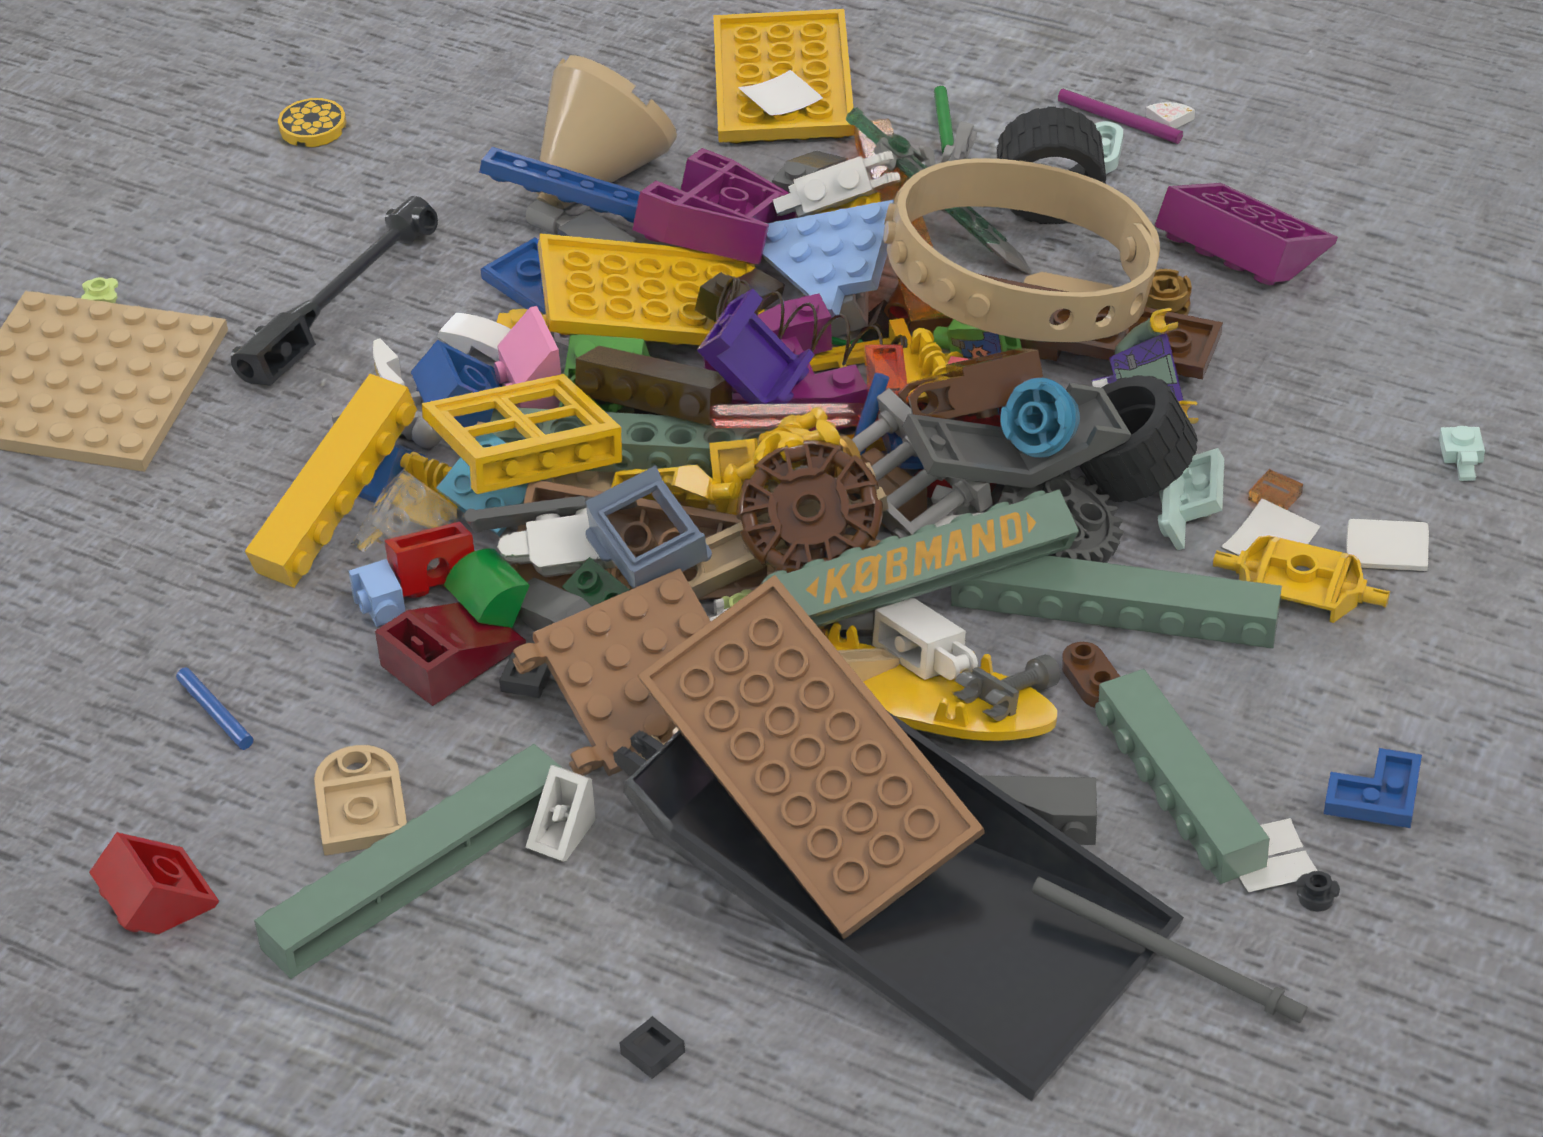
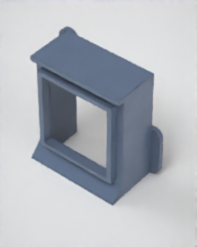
(677, 553)

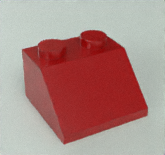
(151, 884)

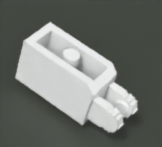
(552, 544)

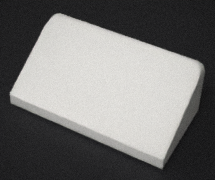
(1388, 544)

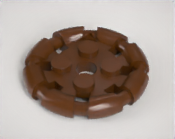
(805, 484)

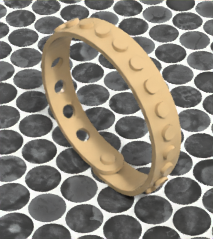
(1008, 307)

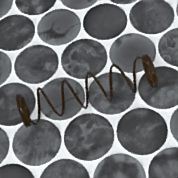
(733, 285)

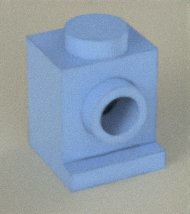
(377, 591)

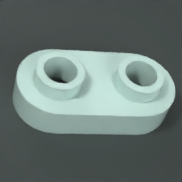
(1112, 143)

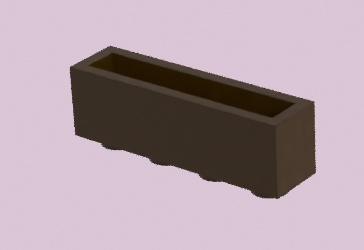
(651, 384)

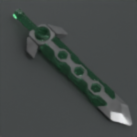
(909, 162)

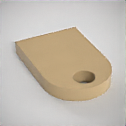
(358, 803)

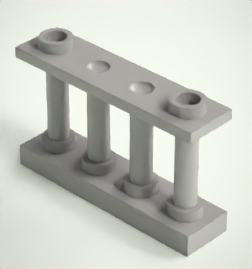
(891, 419)

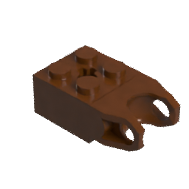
(974, 385)

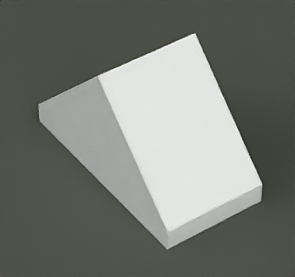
(563, 814)

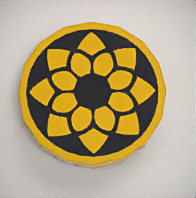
(312, 122)

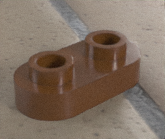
(1087, 668)

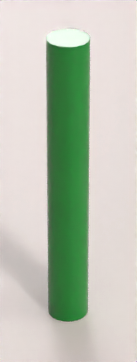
(943, 117)

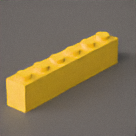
(331, 480)

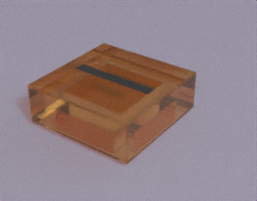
(1276, 489)

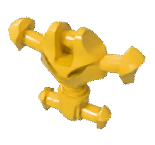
(790, 432)

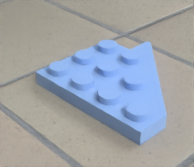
(831, 252)

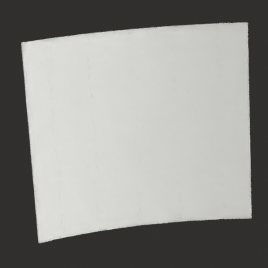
(782, 94)
(1272, 521)
(1282, 868)

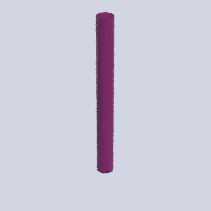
(1120, 116)

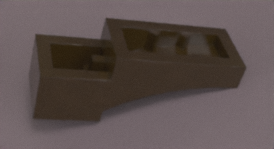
(711, 291)

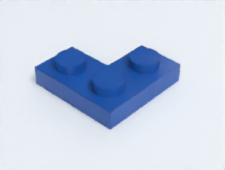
(1381, 799)

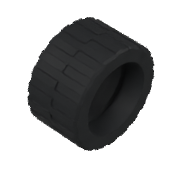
(1053, 134)
(1158, 446)

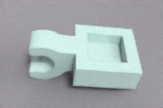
(1464, 447)

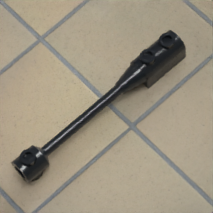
(288, 335)

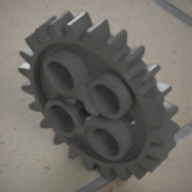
(1095, 520)

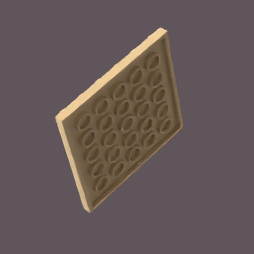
(98, 377)

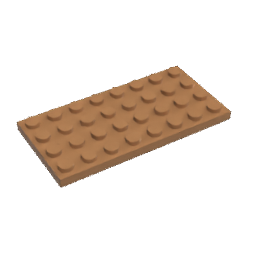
(811, 756)

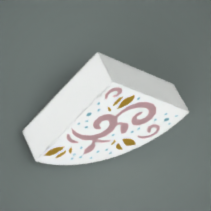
(1170, 113)

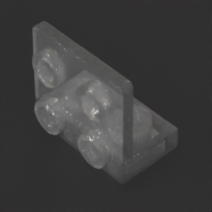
(403, 509)

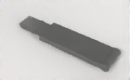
(521, 513)

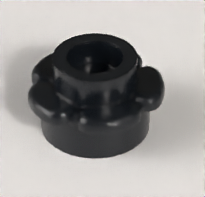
(1317, 890)

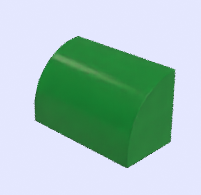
(488, 587)

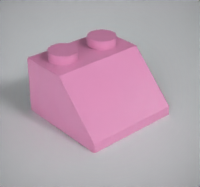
(529, 355)

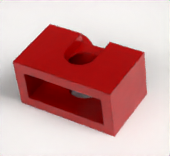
(412, 553)

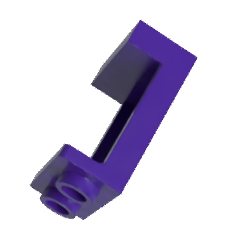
(752, 354)

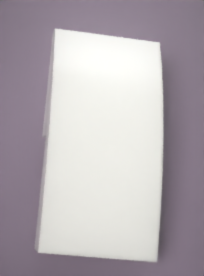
(472, 332)

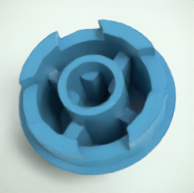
(1040, 417)

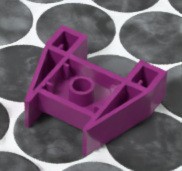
(717, 210)
(828, 387)

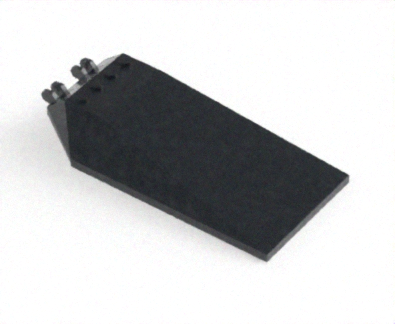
(962, 948)

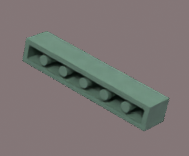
(1182, 776)

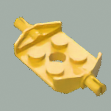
(689, 486)
(1331, 584)

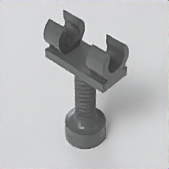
(1003, 694)

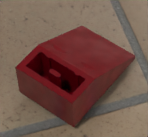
(441, 649)

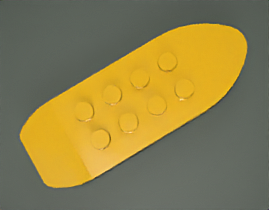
(934, 709)

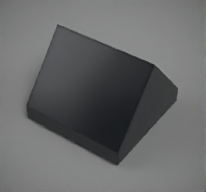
(878, 318)

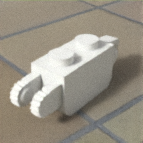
(835, 186)

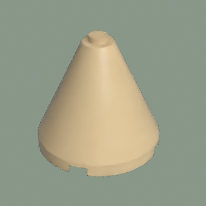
(599, 124)

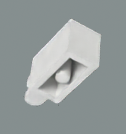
(922, 640)

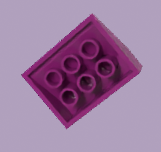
(1241, 231)

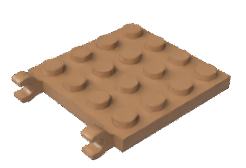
(599, 661)

